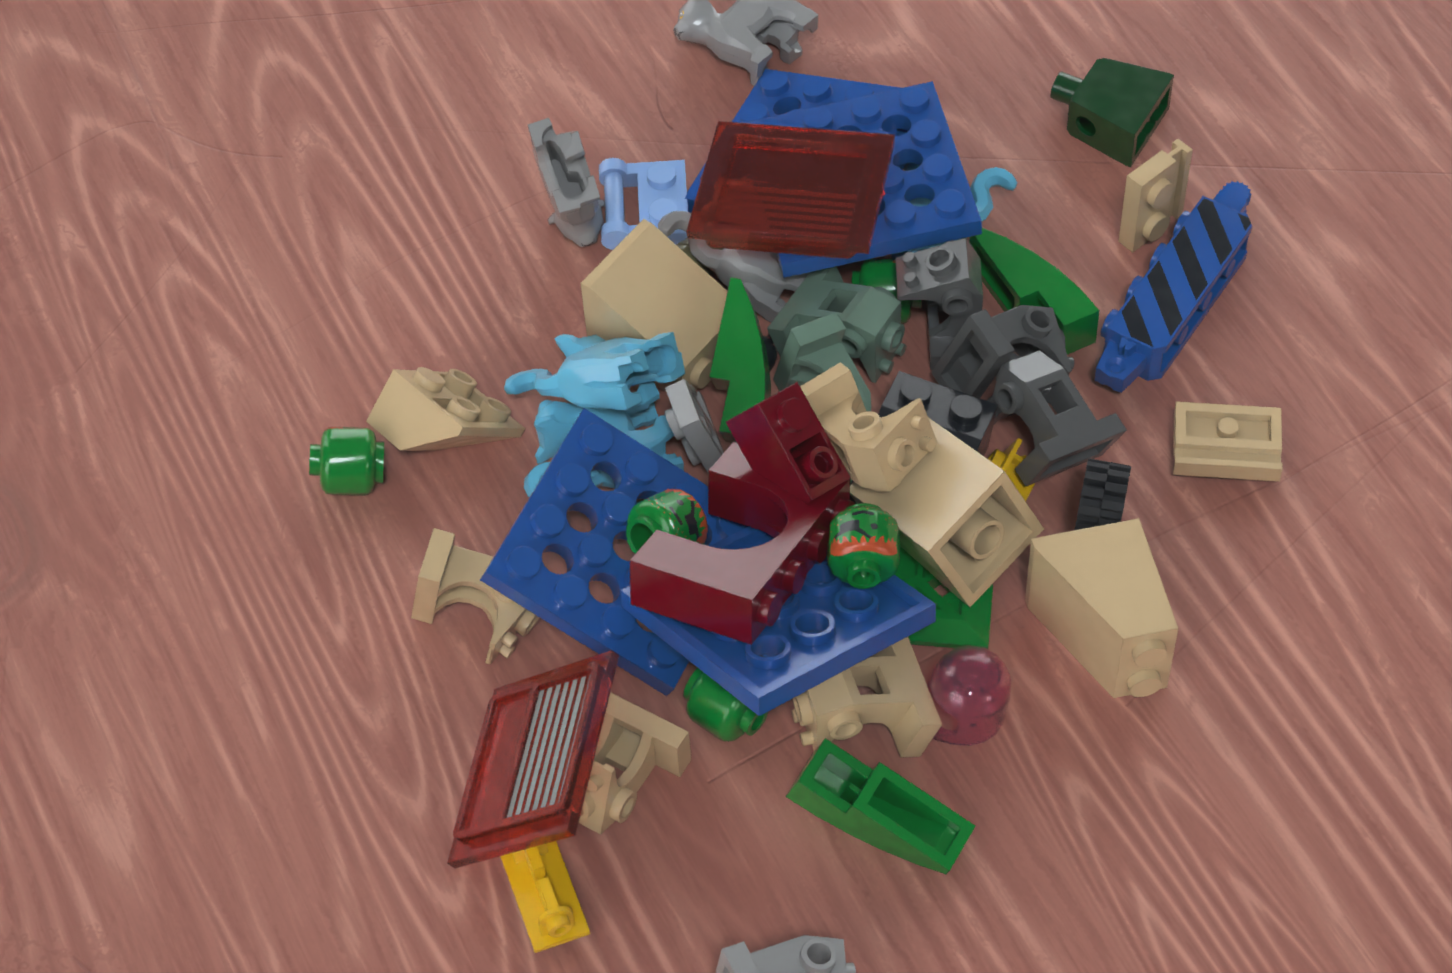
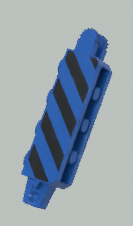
(1177, 289)

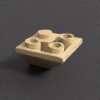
(439, 411)

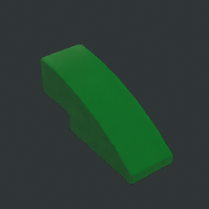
(1024, 278)
(740, 357)
(880, 808)

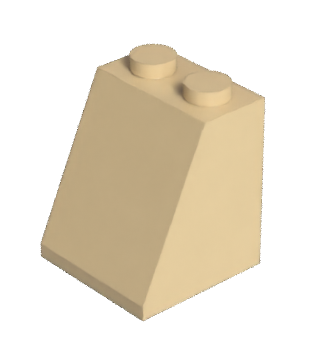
(652, 290)
(958, 516)
(1105, 604)

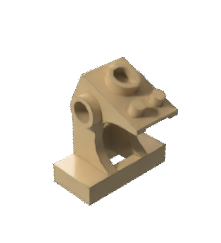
(872, 447)
(454, 576)
(900, 702)
(633, 743)

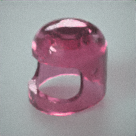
(973, 689)

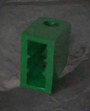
(1115, 106)

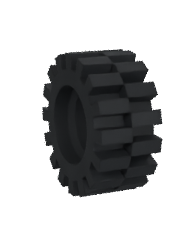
(1102, 494)

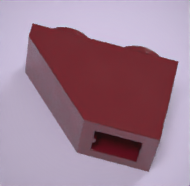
(789, 445)

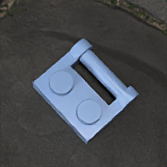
(659, 192)

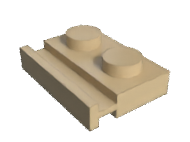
(1153, 195)
(1227, 441)

